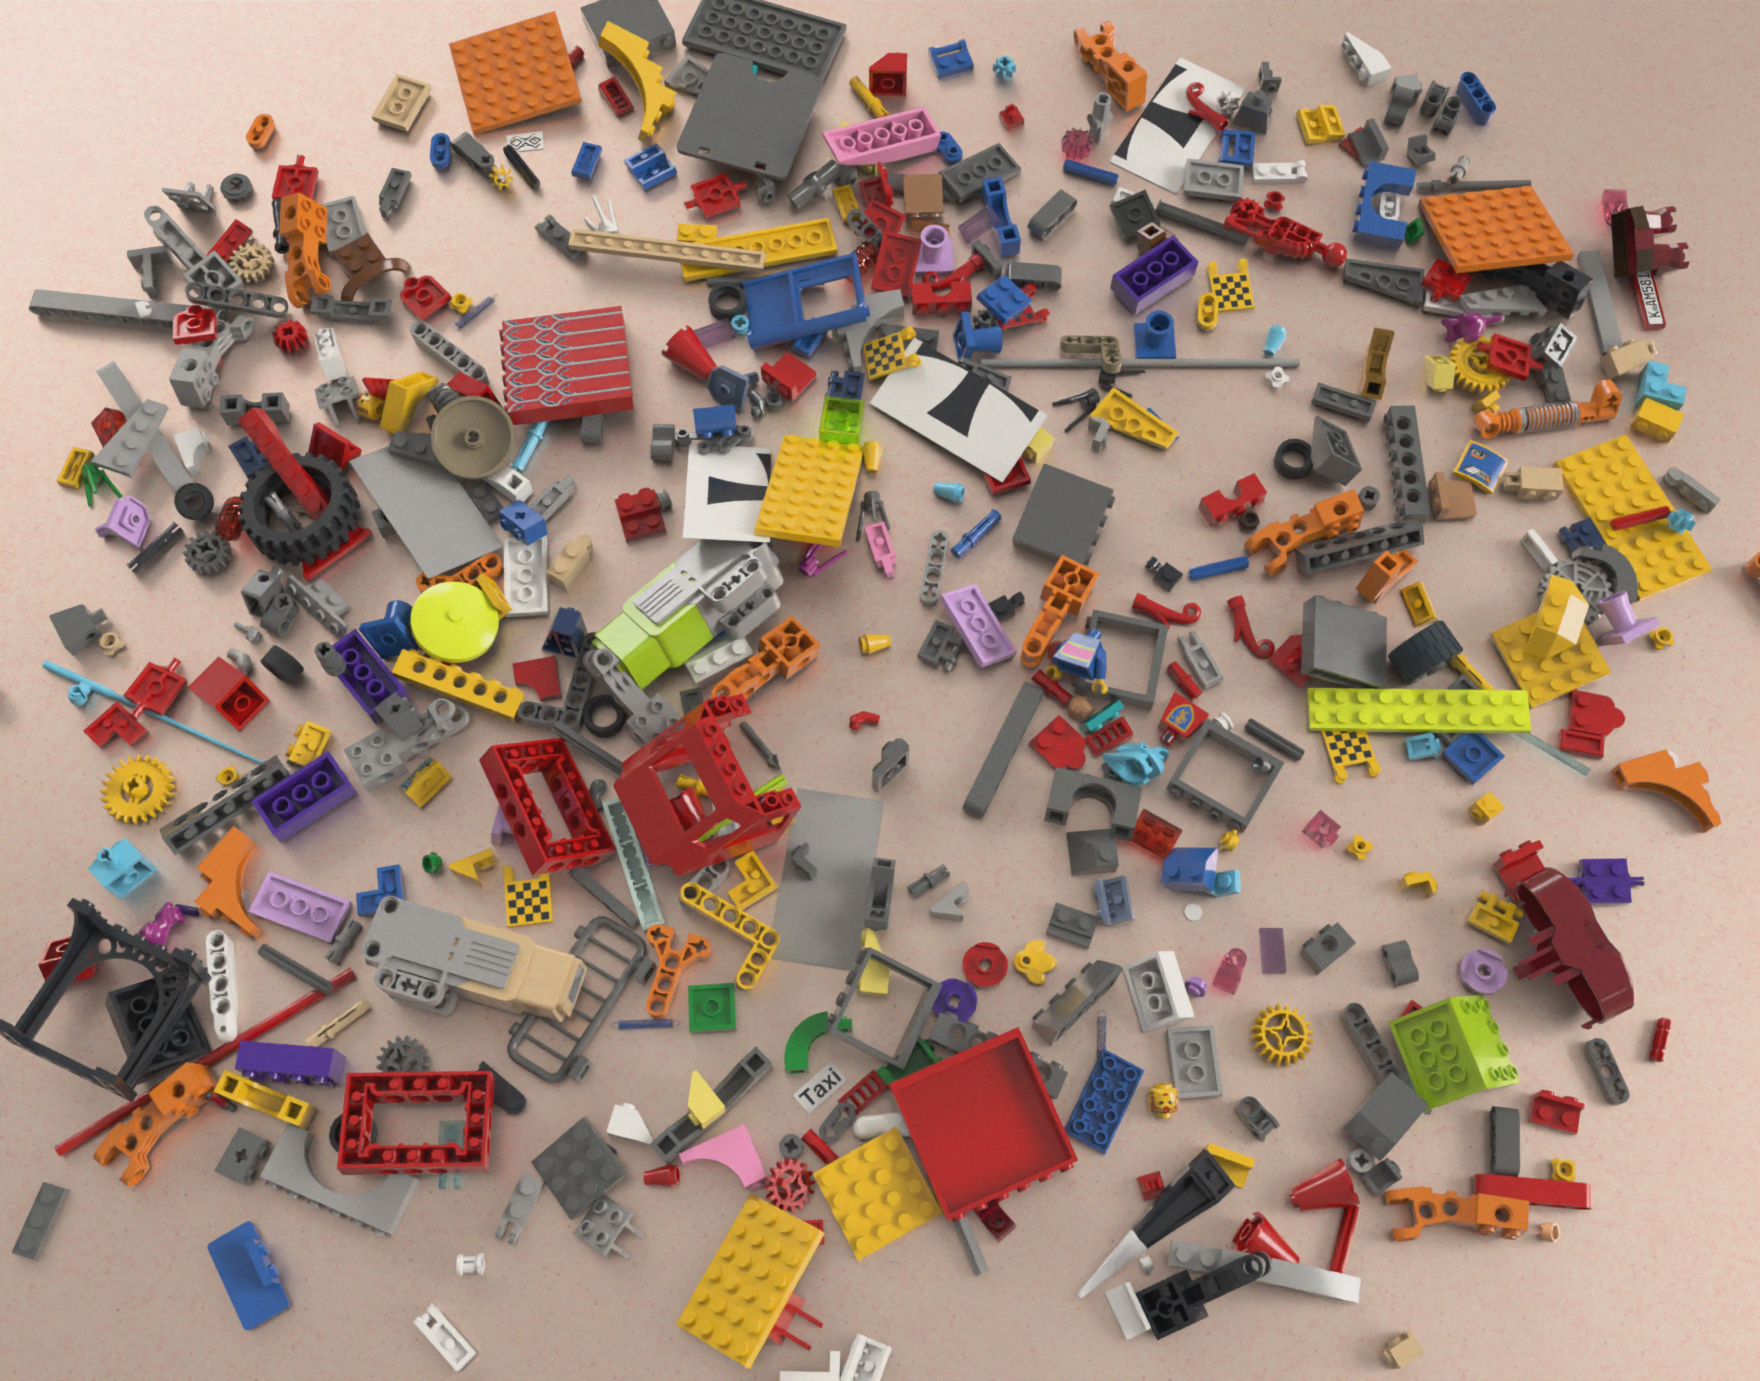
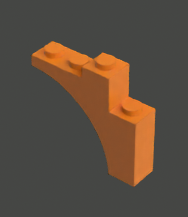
(1384, 574)
(1683, 784)
(224, 873)

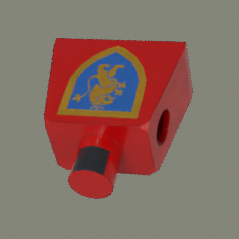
(1180, 720)

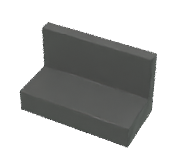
(1369, 143)

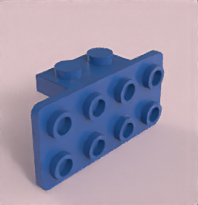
(248, 1275)

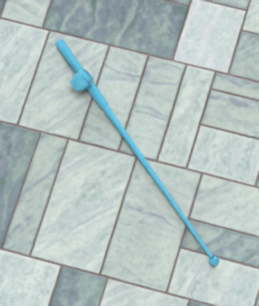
(78, 696)

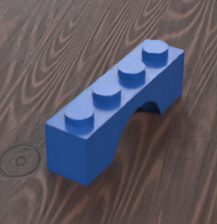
(1005, 232)

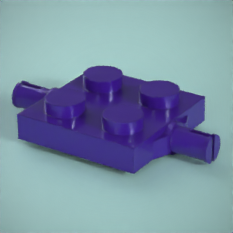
(1606, 881)

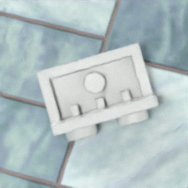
(865, 1360)

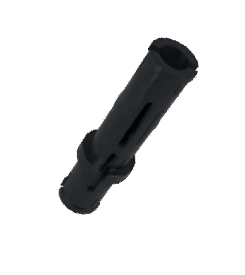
(147, 555)

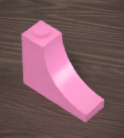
(733, 1151)

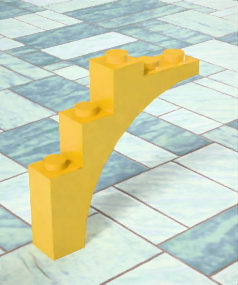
(633, 55)

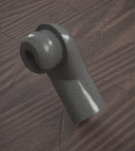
(759, 408)

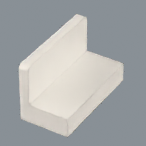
(1127, 1311)

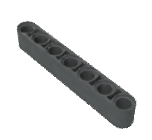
(1003, 750)

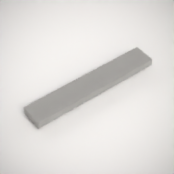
(1600, 301)

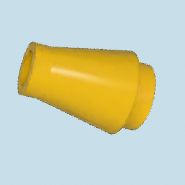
(872, 454)
(873, 642)

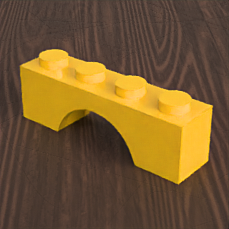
(265, 1099)

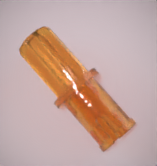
(919, 225)

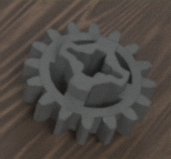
(207, 552)
(400, 1051)

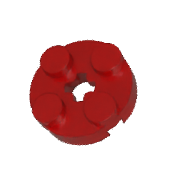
(975, 974)

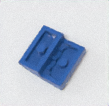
(650, 166)

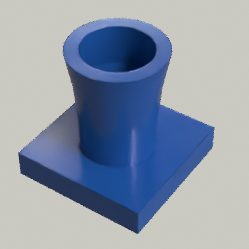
(1155, 337)
(970, 340)
(390, 634)

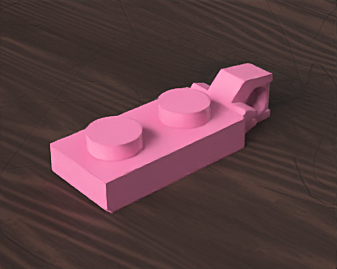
(881, 547)

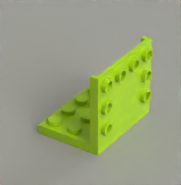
(1453, 1050)

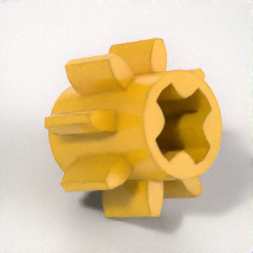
(500, 182)

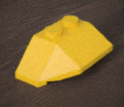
(1557, 619)

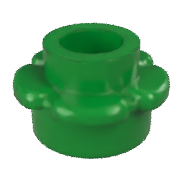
(432, 863)

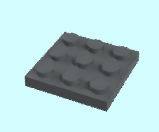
(579, 1168)

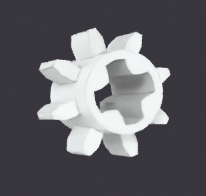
(1227, 102)

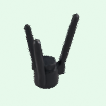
(1109, 378)
(1086, 399)

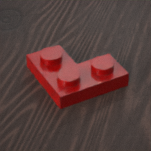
(113, 721)

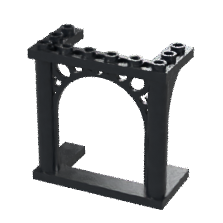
(87, 934)

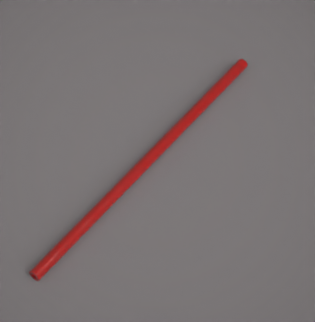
(209, 1059)

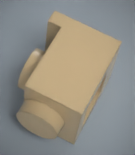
(1402, 1350)

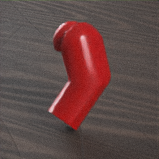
(861, 717)

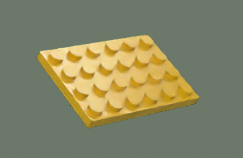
(750, 1280)

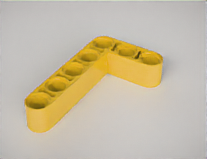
(737, 928)

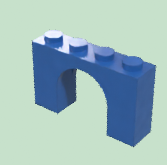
(1371, 226)

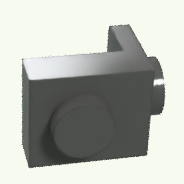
(1419, 151)
(803, 866)
(1382, 1176)

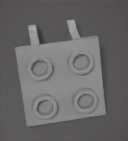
(188, 198)
(331, 393)
(604, 1224)

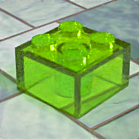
(842, 420)

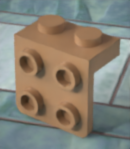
(923, 195)
(1451, 498)

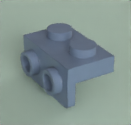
(1114, 900)

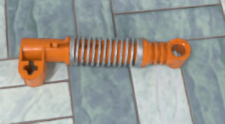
(1602, 406)

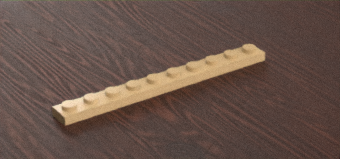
(667, 250)

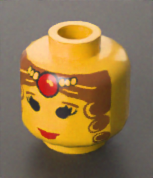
(369, 406)
(1163, 1100)

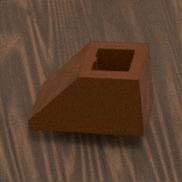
(1151, 236)

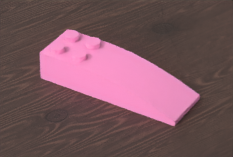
(884, 138)

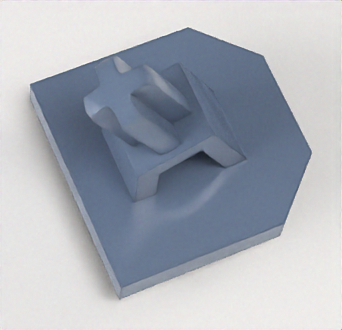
(730, 386)

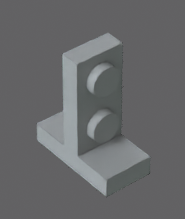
(148, 261)

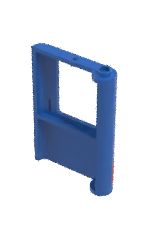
(776, 302)

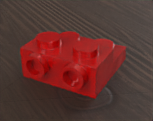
(640, 514)

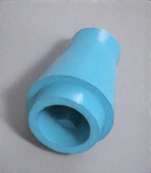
(1274, 339)
(950, 491)

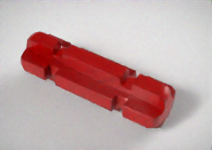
(1661, 1039)

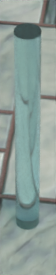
(1555, 753)

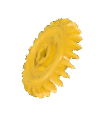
(1476, 372)
(133, 779)

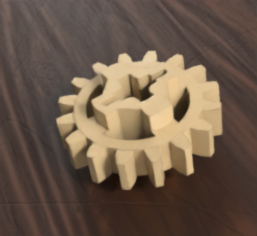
(251, 262)

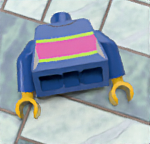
(1082, 657)

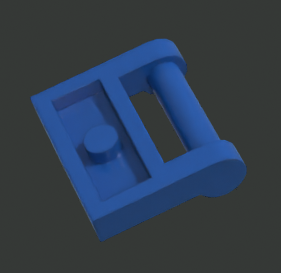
(952, 63)
(1243, 147)

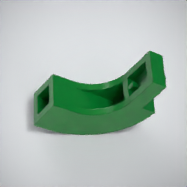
(803, 1037)

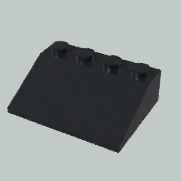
(133, 1011)

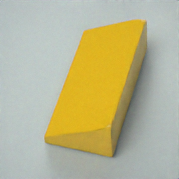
(1419, 604)

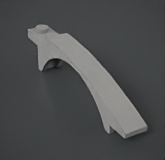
(1313, 1280)

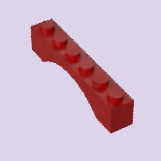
(269, 442)

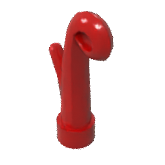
(1203, 111)
(973, 264)
(1163, 613)
(1242, 626)

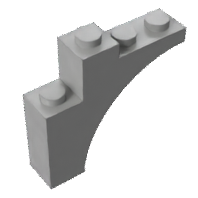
(883, 309)

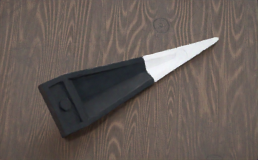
(1185, 1197)

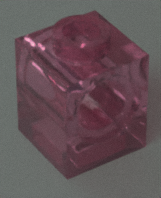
(1322, 820)

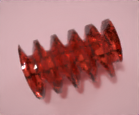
(866, 256)
(228, 523)

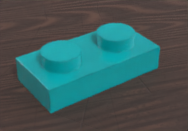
(1109, 712)

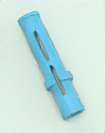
(534, 435)

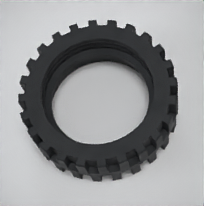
(313, 540)

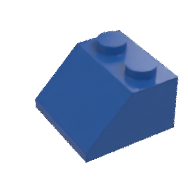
(1190, 869)

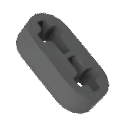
(841, 1126)

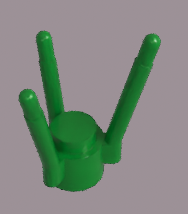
(93, 476)

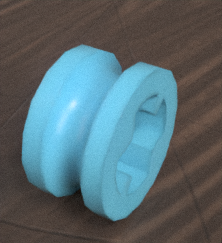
(736, 321)

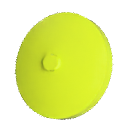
(454, 622)

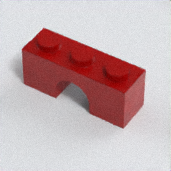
(927, 302)
(1219, 509)

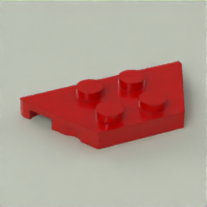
(356, 538)

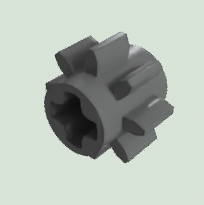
(984, 320)

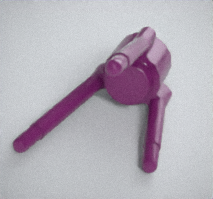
(808, 563)

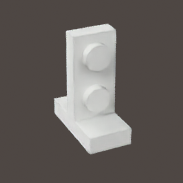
(833, 1375)

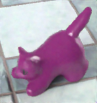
(1468, 326)
(159, 929)

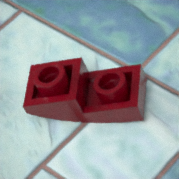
(996, 1220)

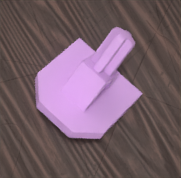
(127, 521)

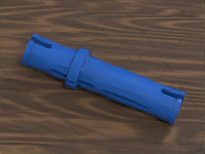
(969, 539)

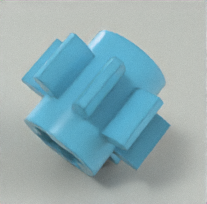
(1004, 68)
(1681, 521)

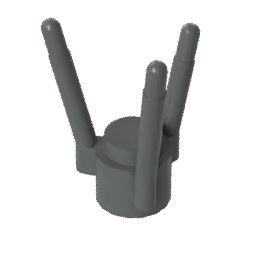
(872, 504)

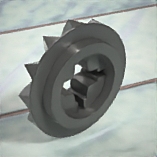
(237, 180)

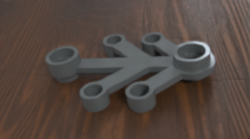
(742, 435)

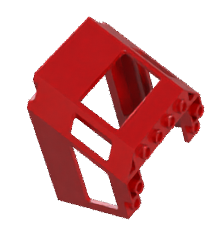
(711, 754)

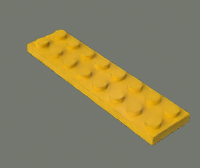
(780, 243)

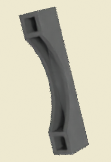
(729, 1091)

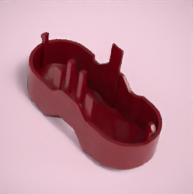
(1572, 946)

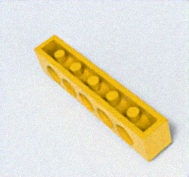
(410, 660)

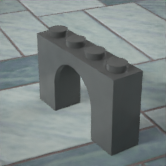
(1119, 796)

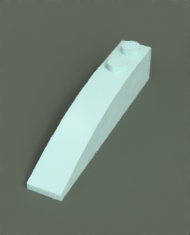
(633, 864)

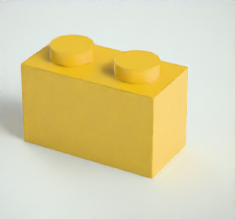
(1657, 420)

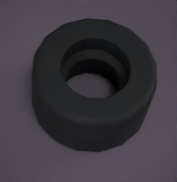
(282, 665)

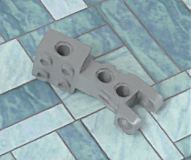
(201, 268)
(195, 367)
(646, 715)
(382, 757)

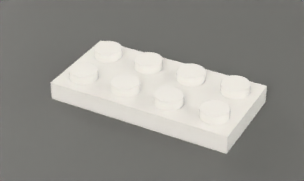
(526, 577)

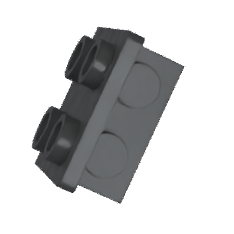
(1553, 344)

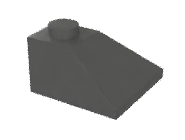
(1092, 852)

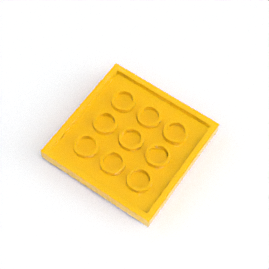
(1552, 676)
(877, 1193)

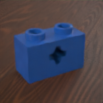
(523, 522)

